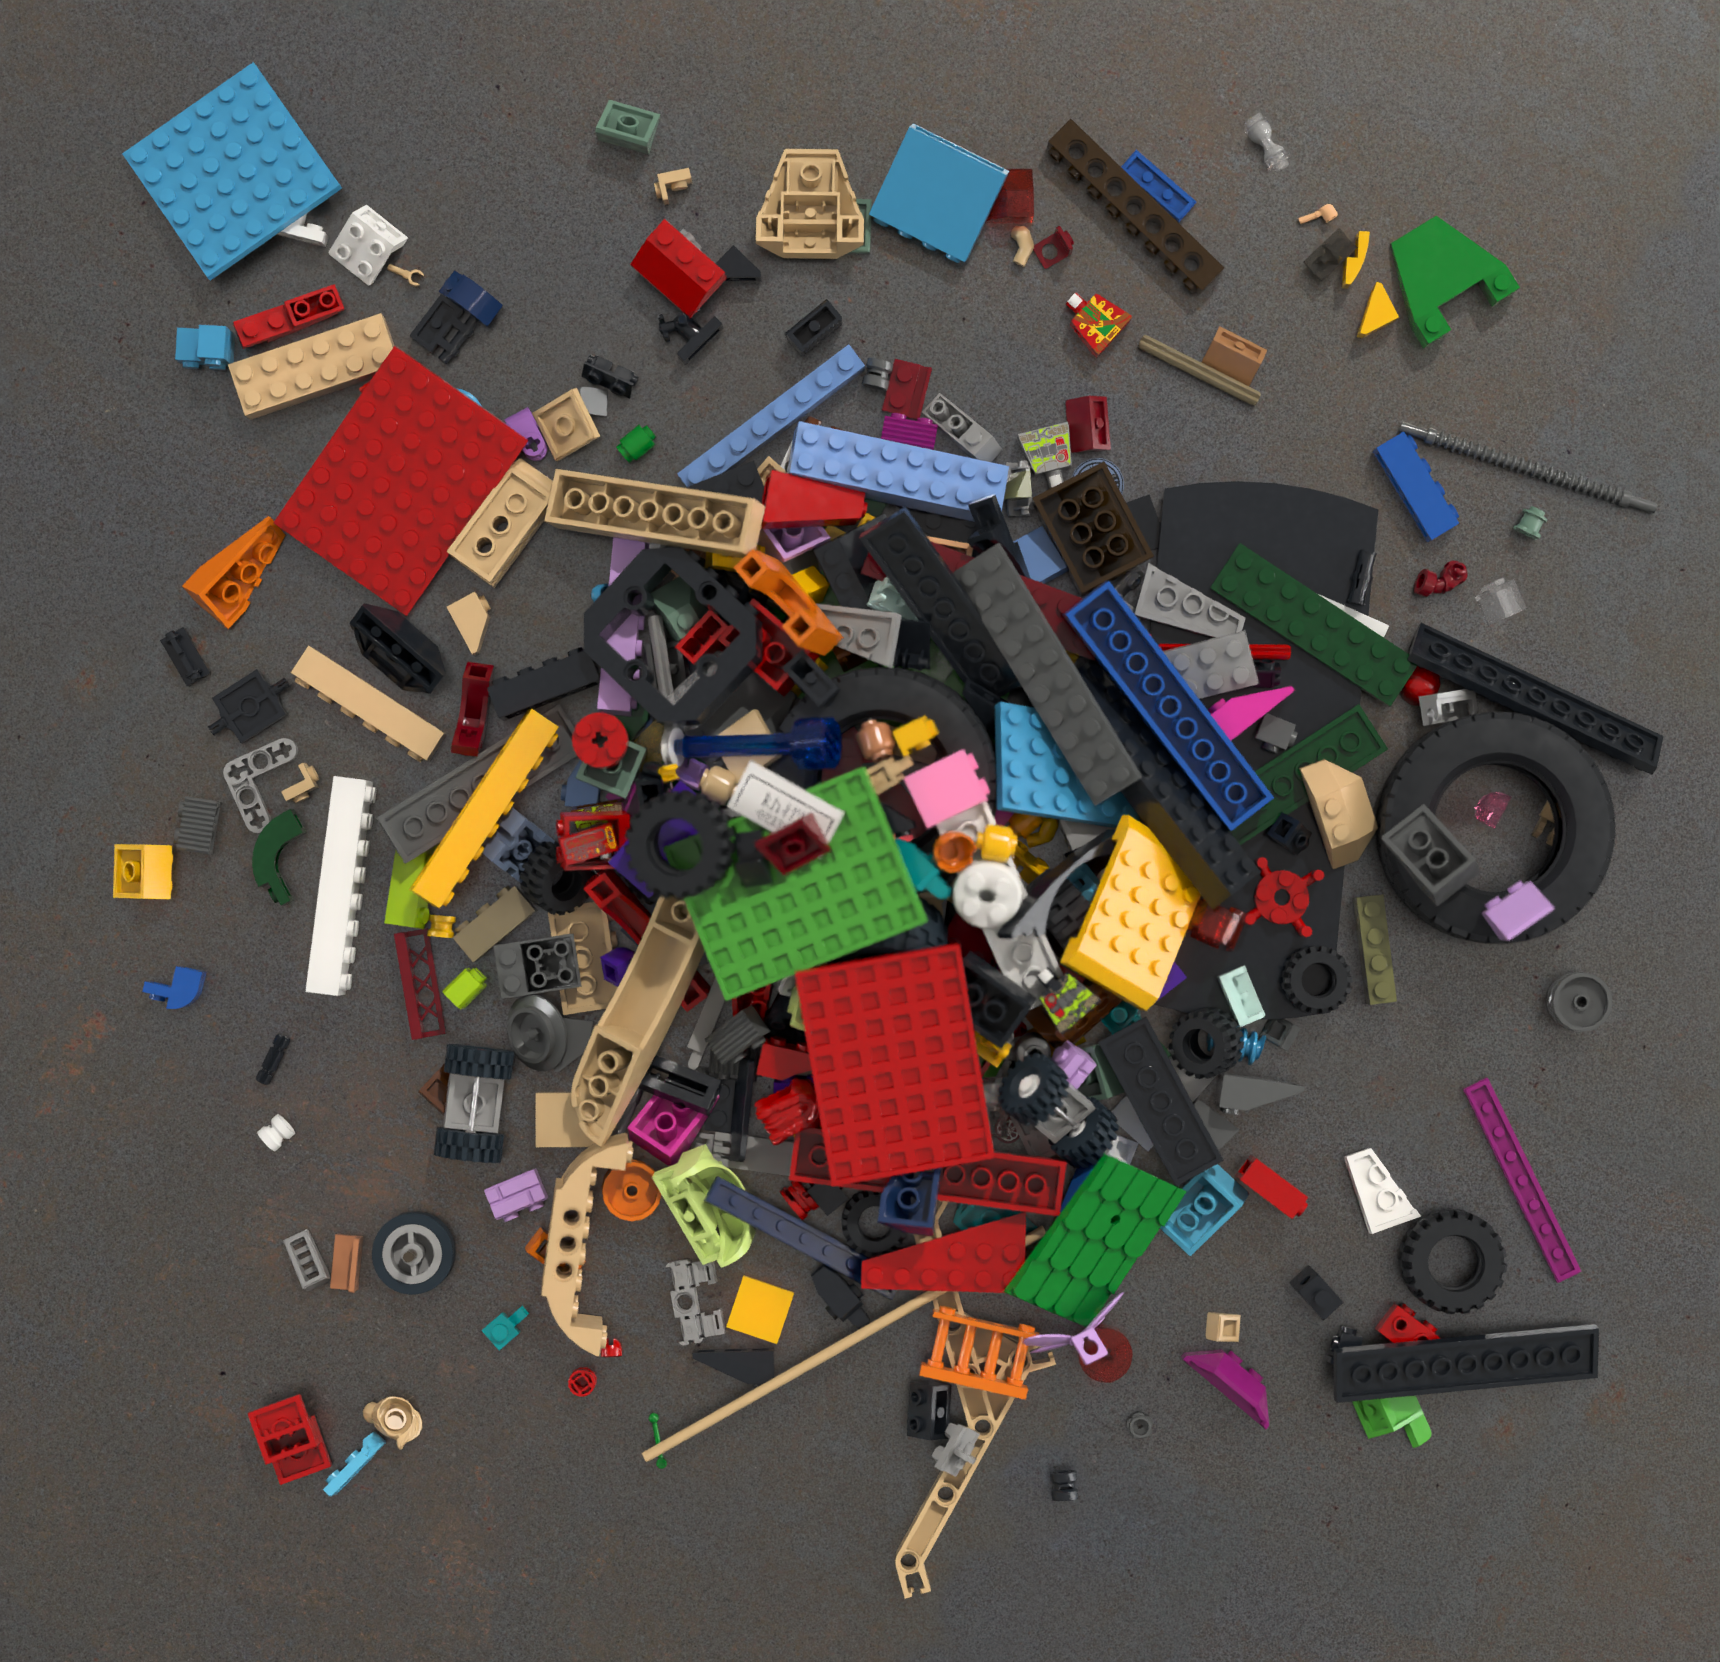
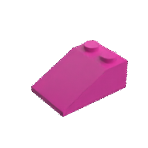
(1243, 711)
(666, 1129)

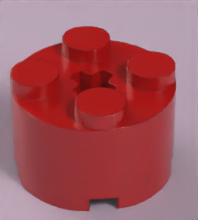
(587, 731)

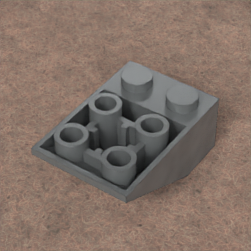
(537, 966)

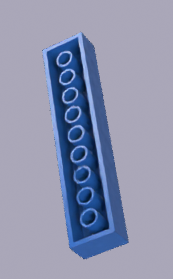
(1167, 705)

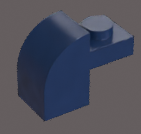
(471, 297)

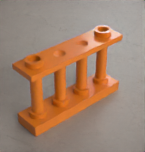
(961, 1373)

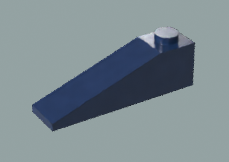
(911, 1202)

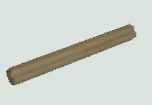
(1199, 370)

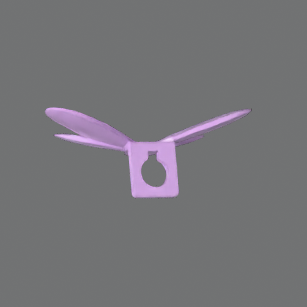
(1054, 1341)

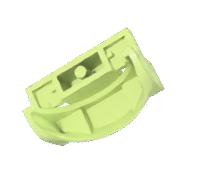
(684, 1191)

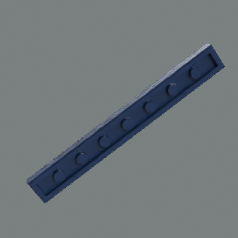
(789, 1230)

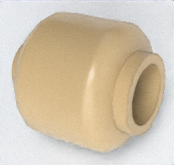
(718, 784)

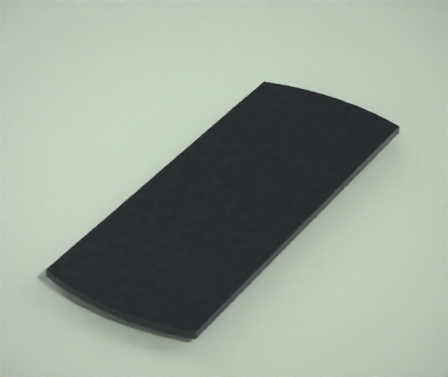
(1318, 544)

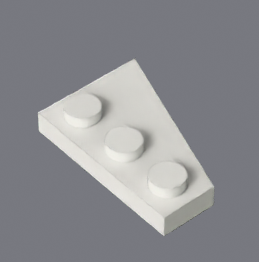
(1377, 1193)

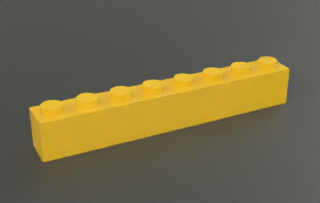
(484, 808)

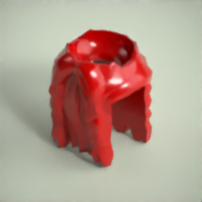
(789, 1110)

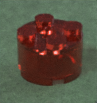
(1216, 925)
(1116, 1364)

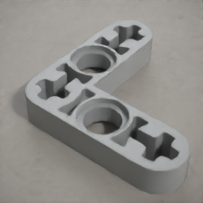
(247, 781)

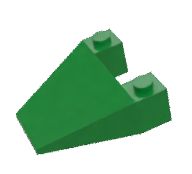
(1438, 265)

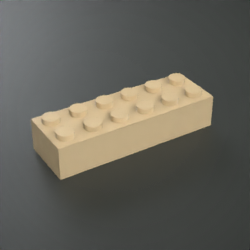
(311, 366)

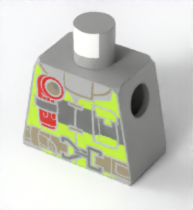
(1047, 451)

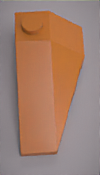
(231, 575)

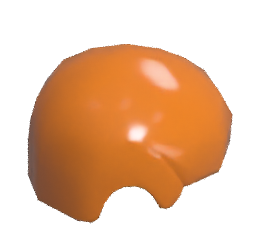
(953, 851)

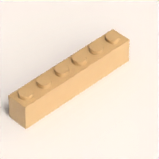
(368, 703)

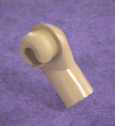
(1025, 243)

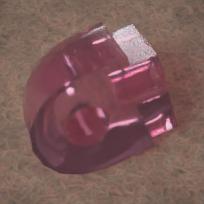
(1491, 808)

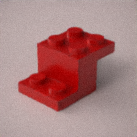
(289, 1439)

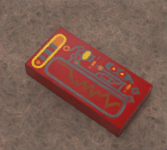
(588, 844)

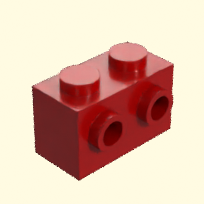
(1401, 1326)

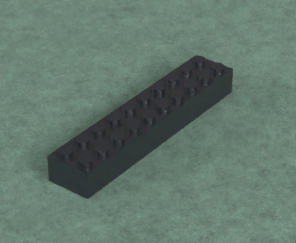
(1171, 802)

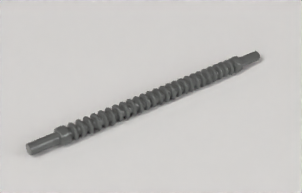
(1623, 498)

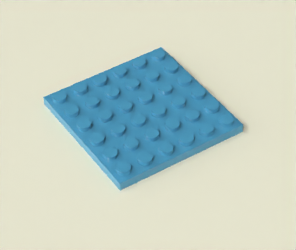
(231, 171)

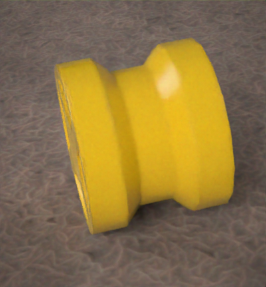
(441, 926)

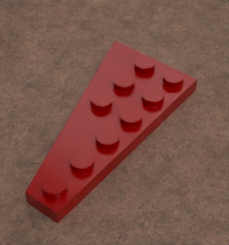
(963, 1261)

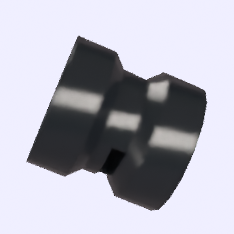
(1064, 1485)

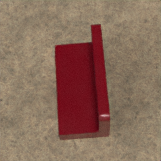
(1088, 424)

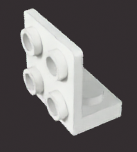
(366, 243)

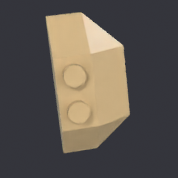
(1339, 810)

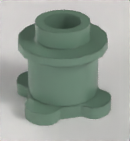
(1531, 523)

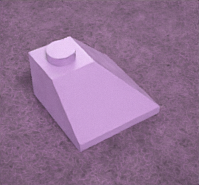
(791, 542)

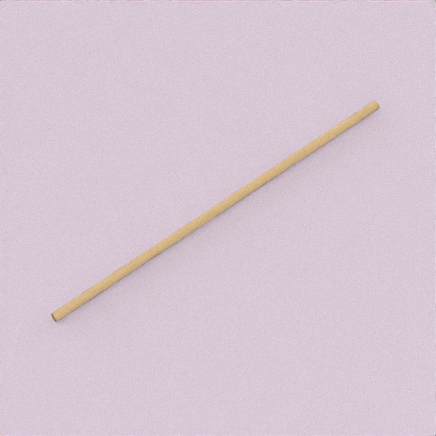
(805, 1366)

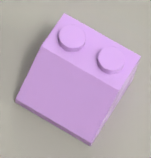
(1516, 910)

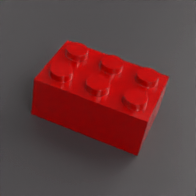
(777, 649)

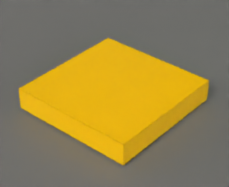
(760, 1309)

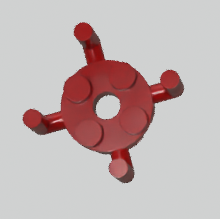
(1298, 897)

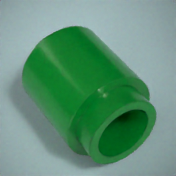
(636, 443)

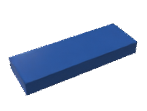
(1159, 186)

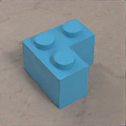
(205, 346)

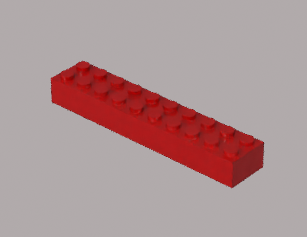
(1002, 1182)

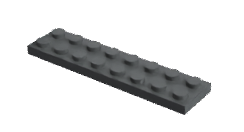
(429, 813)

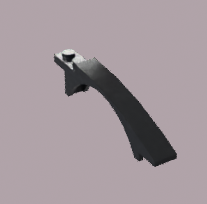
(994, 530)
(1036, 905)

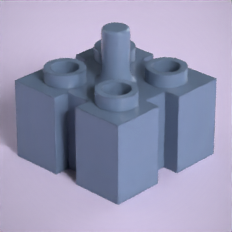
(514, 842)

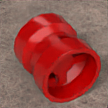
(586, 1379)

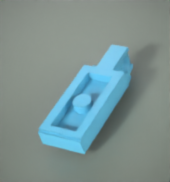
(355, 1463)

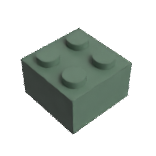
(617, 779)

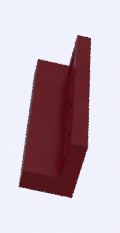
(410, 987)

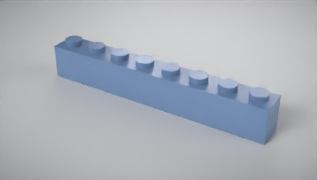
(775, 417)

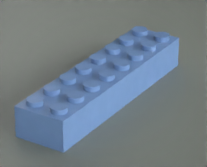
(895, 470)

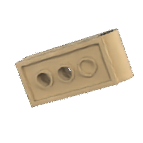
(518, 500)

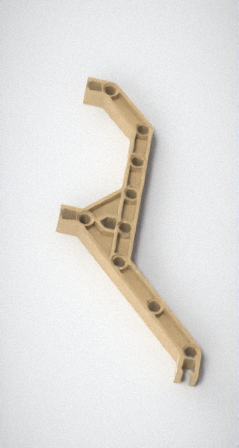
(977, 1406)

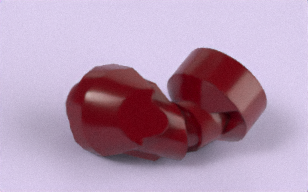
(1451, 576)

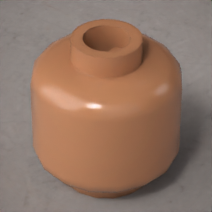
(875, 741)

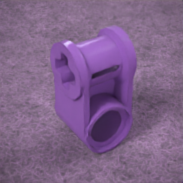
(526, 425)

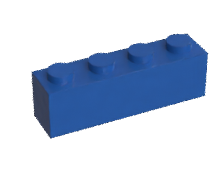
(1416, 487)

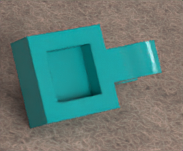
(504, 1328)

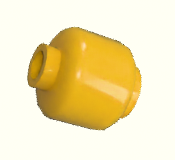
(996, 843)

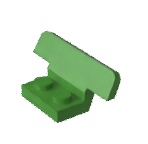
(1391, 1414)

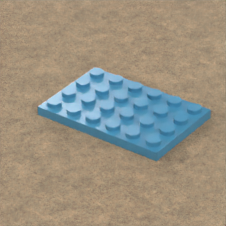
(1037, 776)

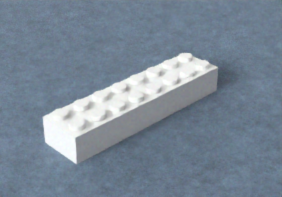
(340, 886)

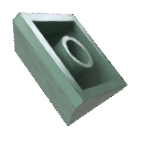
(627, 126)

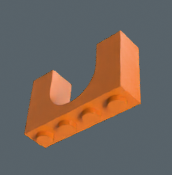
(807, 622)

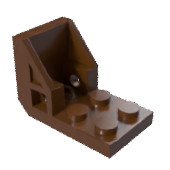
(1044, 1025)

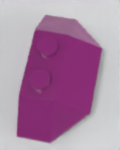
(1232, 1380)

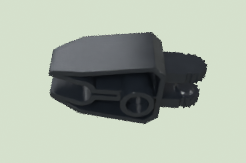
(842, 1299)

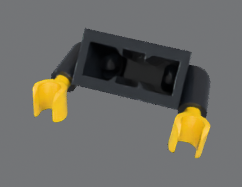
(655, 781)

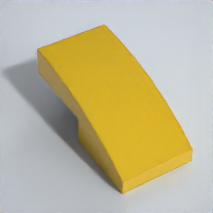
(1352, 265)

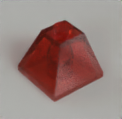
(1015, 199)

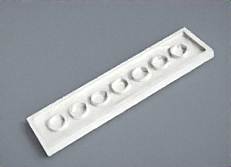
(1020, 957)

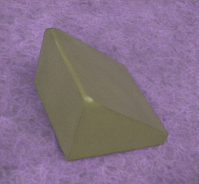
(1018, 486)

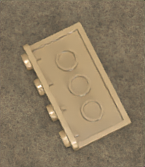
(592, 941)

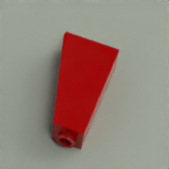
(805, 502)

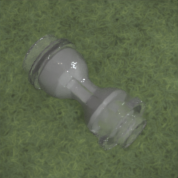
(1260, 133)

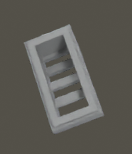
(315, 1256)

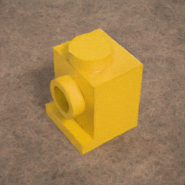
(915, 734)

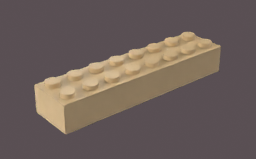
(654, 513)

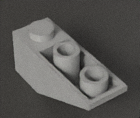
(962, 429)

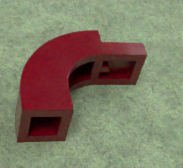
(473, 710)

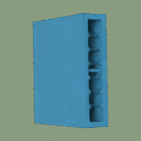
(938, 193)

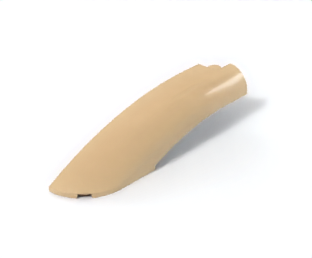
(636, 1019)

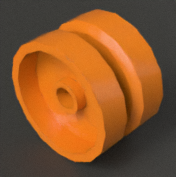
(631, 1206)

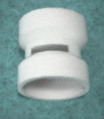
(273, 1134)

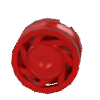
(799, 1199)

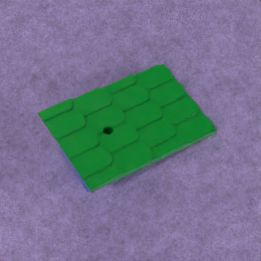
(1095, 1239)

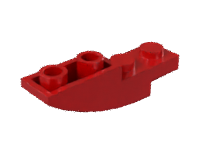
(289, 317)

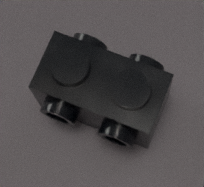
(928, 1410)

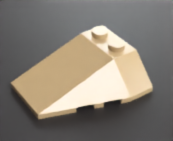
(810, 208)

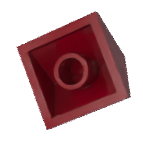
(794, 844)

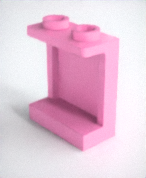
(947, 788)

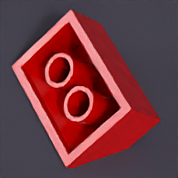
(678, 268)

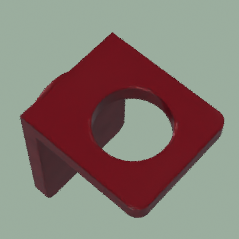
(1063, 243)

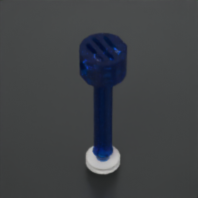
(812, 743)

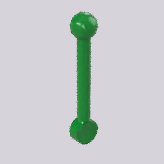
(653, 1418)

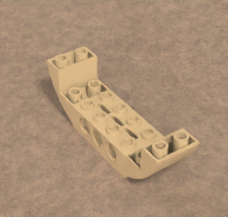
(559, 1282)

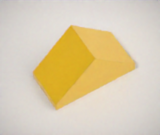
(1378, 312)

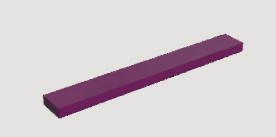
(1521, 1180)

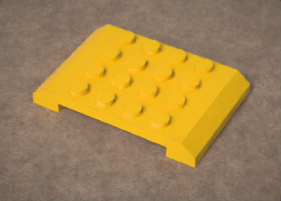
(1134, 918)

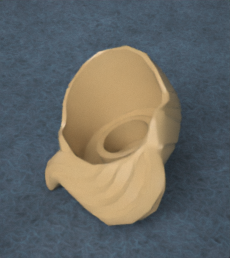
(394, 1419)

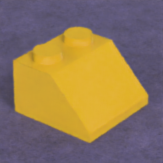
(142, 871)

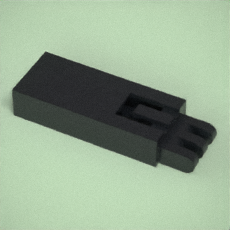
(682, 1086)

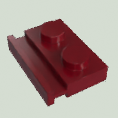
(907, 389)

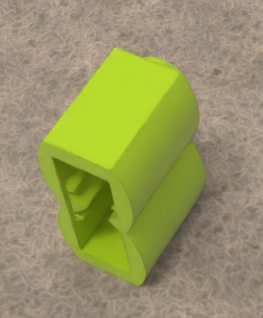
(465, 987)

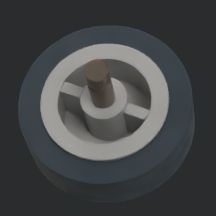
(413, 1252)

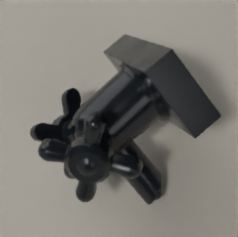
(695, 335)

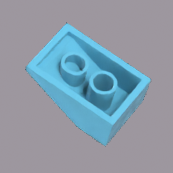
(1204, 1208)

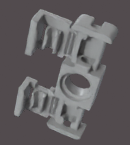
(683, 1278)

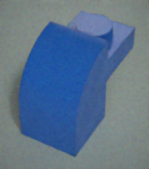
(184, 991)

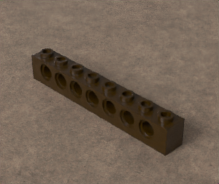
(1151, 211)

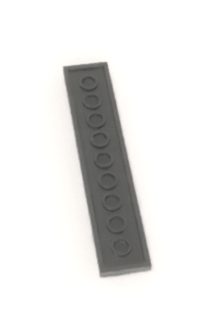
(1047, 674)

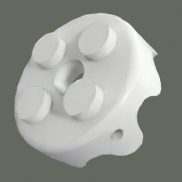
(993, 876)

